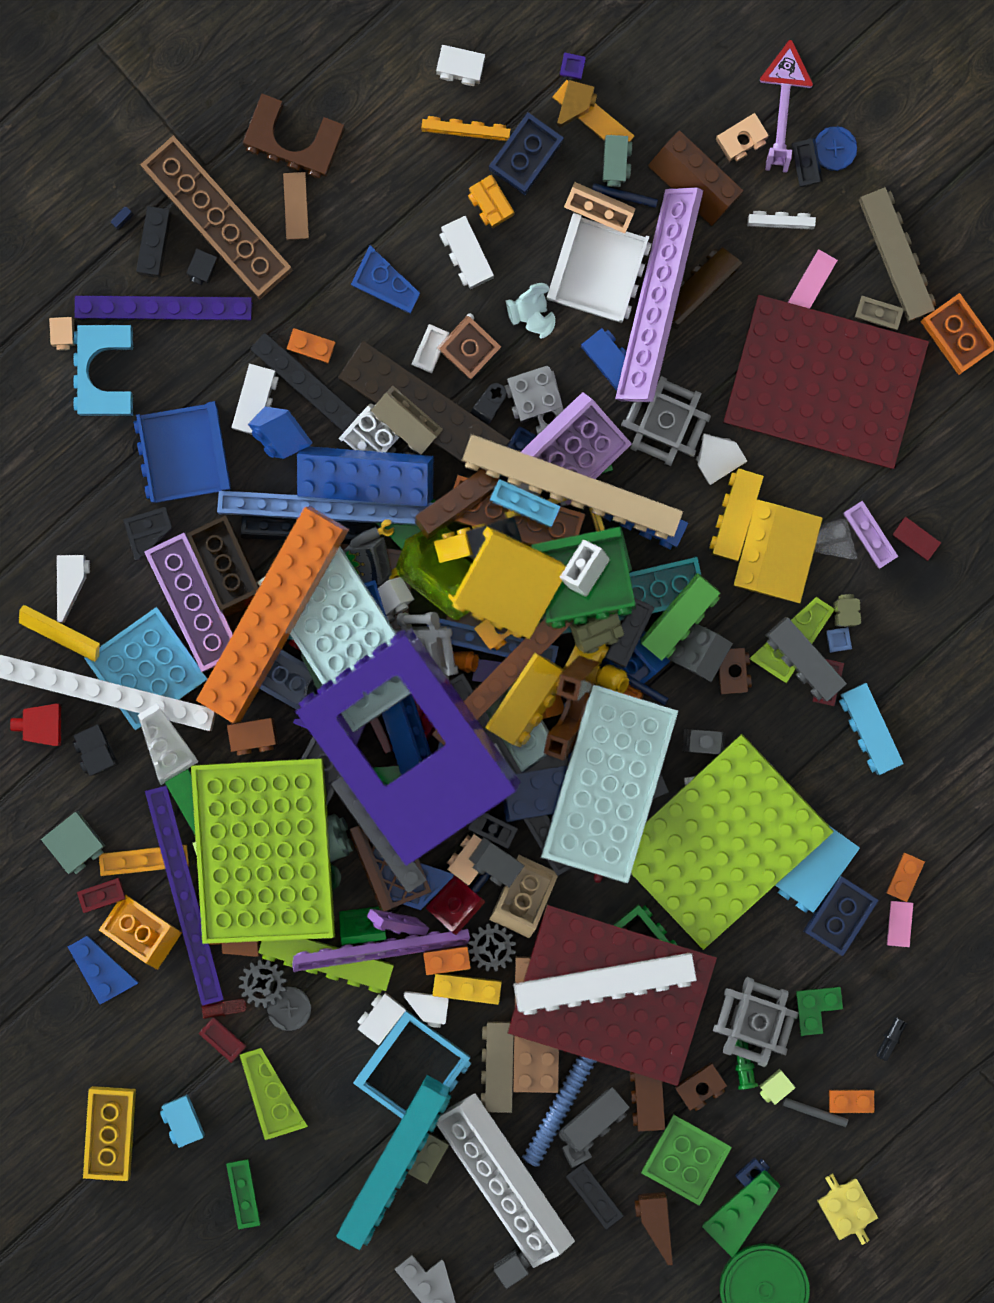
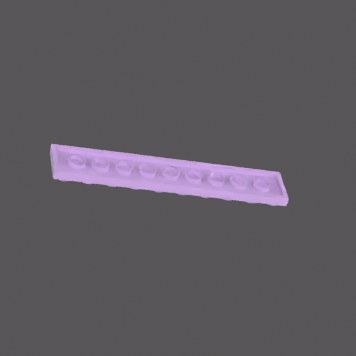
(659, 295)

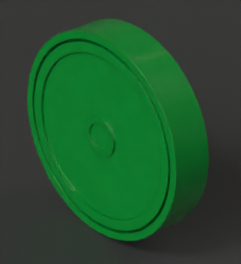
(764, 1276)

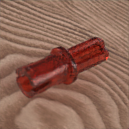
(223, 1008)

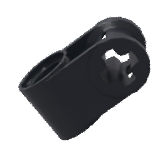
(486, 407)

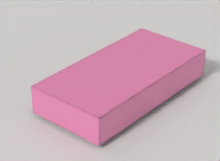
(899, 923)

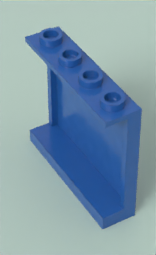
(182, 453)

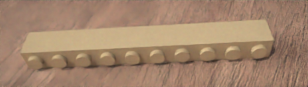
(572, 486)

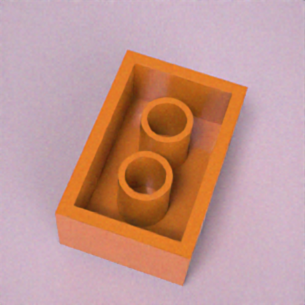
(958, 334)

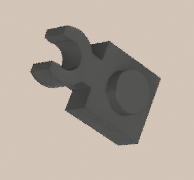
(573, 1157)

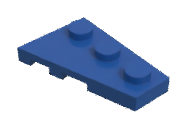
(384, 282)
(100, 970)

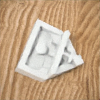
(718, 457)

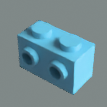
(182, 1121)

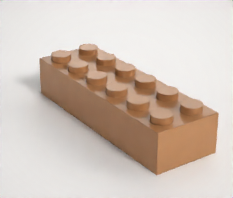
(533, 1062)

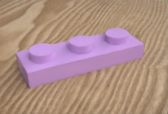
(870, 534)

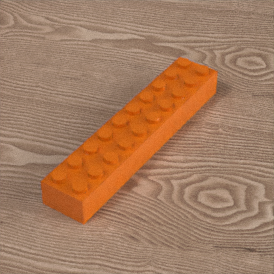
(272, 614)

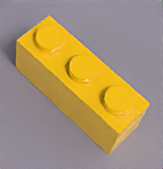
(467, 988)

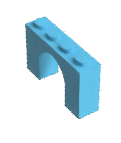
(90, 342)

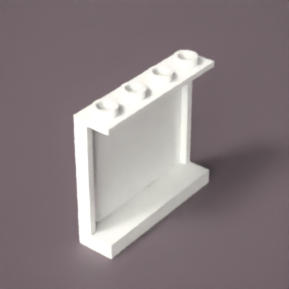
(598, 269)

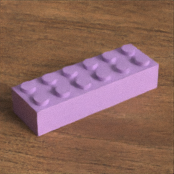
(190, 600)

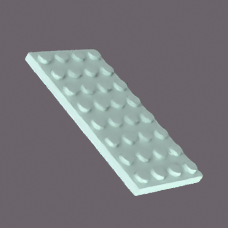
(341, 628)
(609, 784)

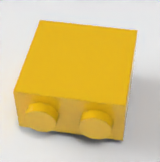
(454, 546)

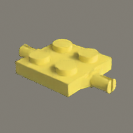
(847, 1209)

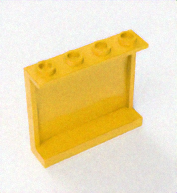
(509, 584)

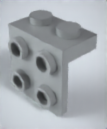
(533, 393)

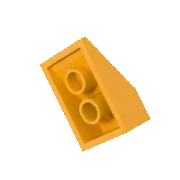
(140, 932)

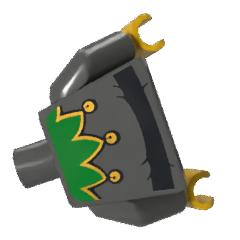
(369, 555)

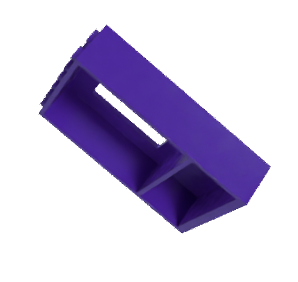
(440, 791)

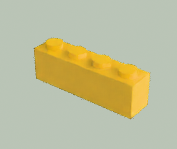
(737, 514)

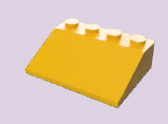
(778, 551)

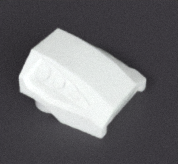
(369, 433)

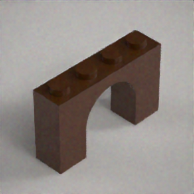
(315, 158)
(576, 686)

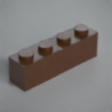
(455, 503)
(649, 1103)

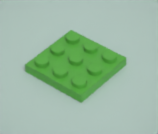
(686, 1159)

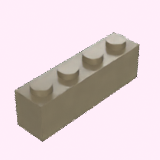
(499, 1067)

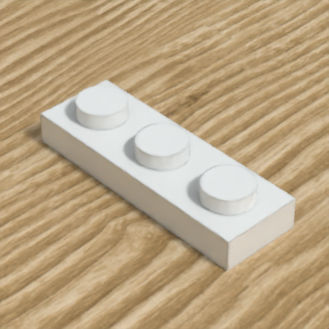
(781, 220)

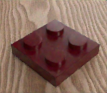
(455, 905)

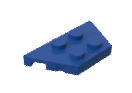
(435, 877)

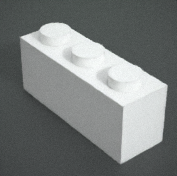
(466, 253)
(254, 396)

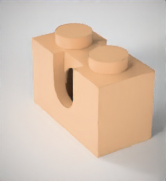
(751, 128)

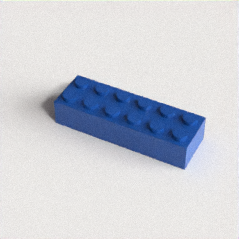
(365, 476)

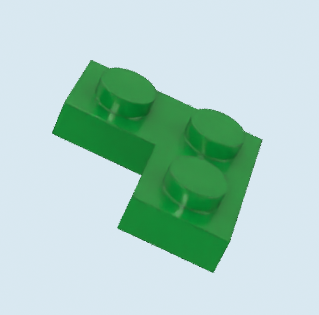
(810, 1005)

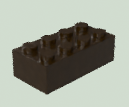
(224, 565)

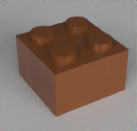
(252, 735)

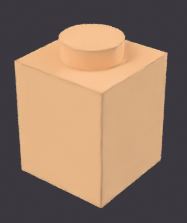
(62, 332)

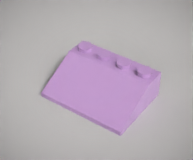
(580, 440)

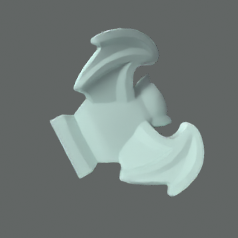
(529, 309)

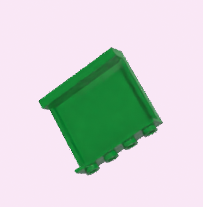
(611, 591)

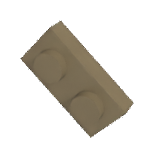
(879, 313)

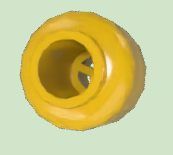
(612, 678)

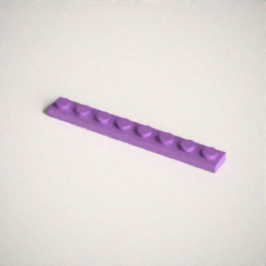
(371, 950)

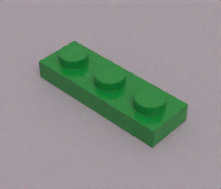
(243, 1194)

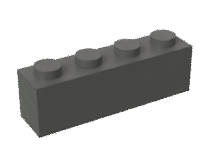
(806, 659)

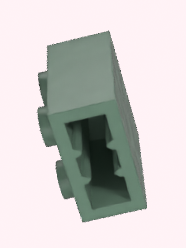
(615, 160)
(73, 843)

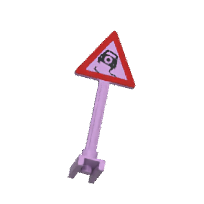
(785, 71)

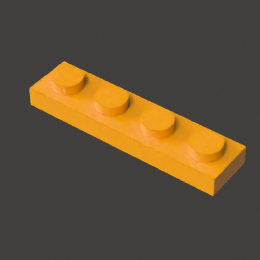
(456, 127)

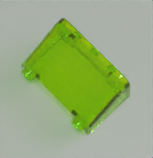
(434, 580)

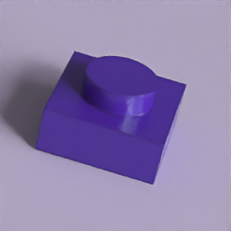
(572, 66)

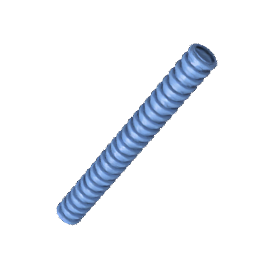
(558, 1110)

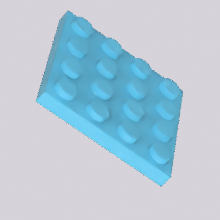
(148, 659)

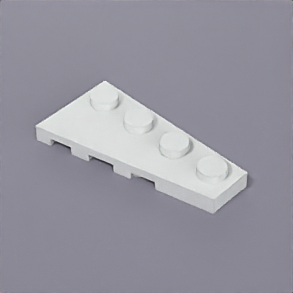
(166, 746)

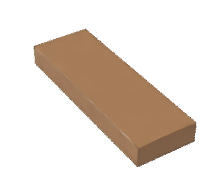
(296, 206)

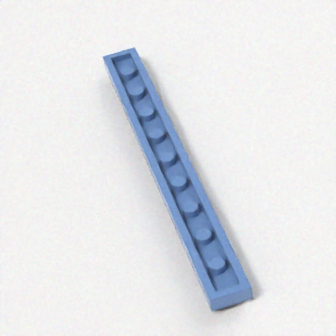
(292, 505)

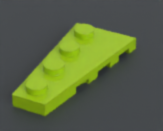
(272, 1103)

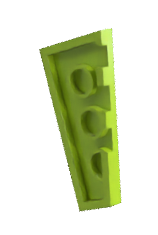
(809, 622)

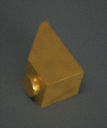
(576, 102)

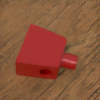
(40, 724)

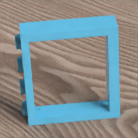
(450, 1081)

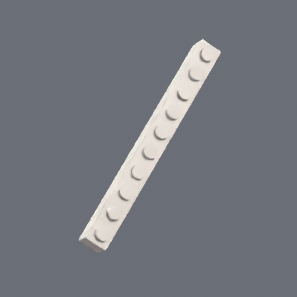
(104, 692)

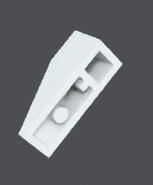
(70, 579)

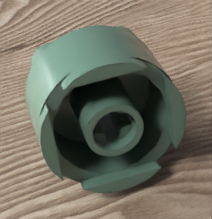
(339, 843)

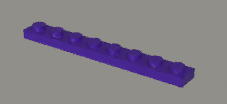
(163, 308)

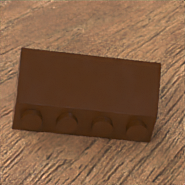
(686, 166)

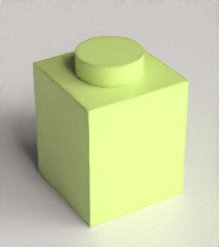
(776, 1087)

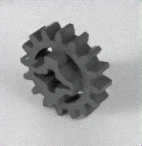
(481, 949)
(268, 992)

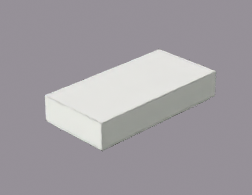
(427, 352)

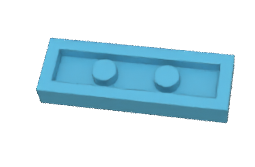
(525, 503)

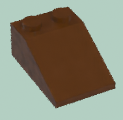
(654, 1216)

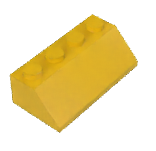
(526, 701)

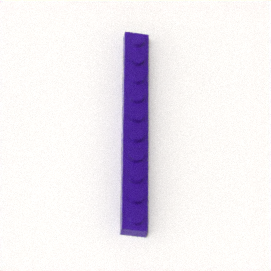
(183, 894)

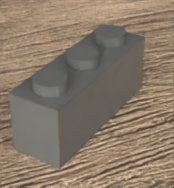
(595, 1120)

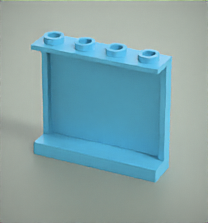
(818, 872)

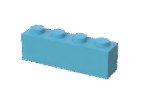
(871, 728)

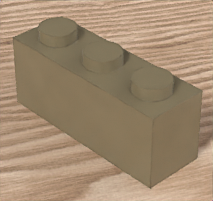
(406, 420)

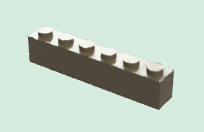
(896, 254)

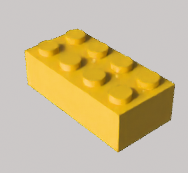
(109, 1133)

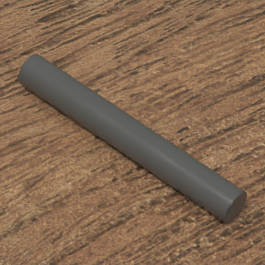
(824, 1115)

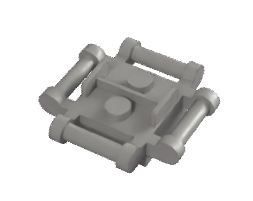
(667, 422)
(433, 637)
(756, 1021)

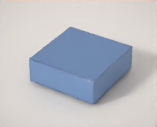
(838, 639)

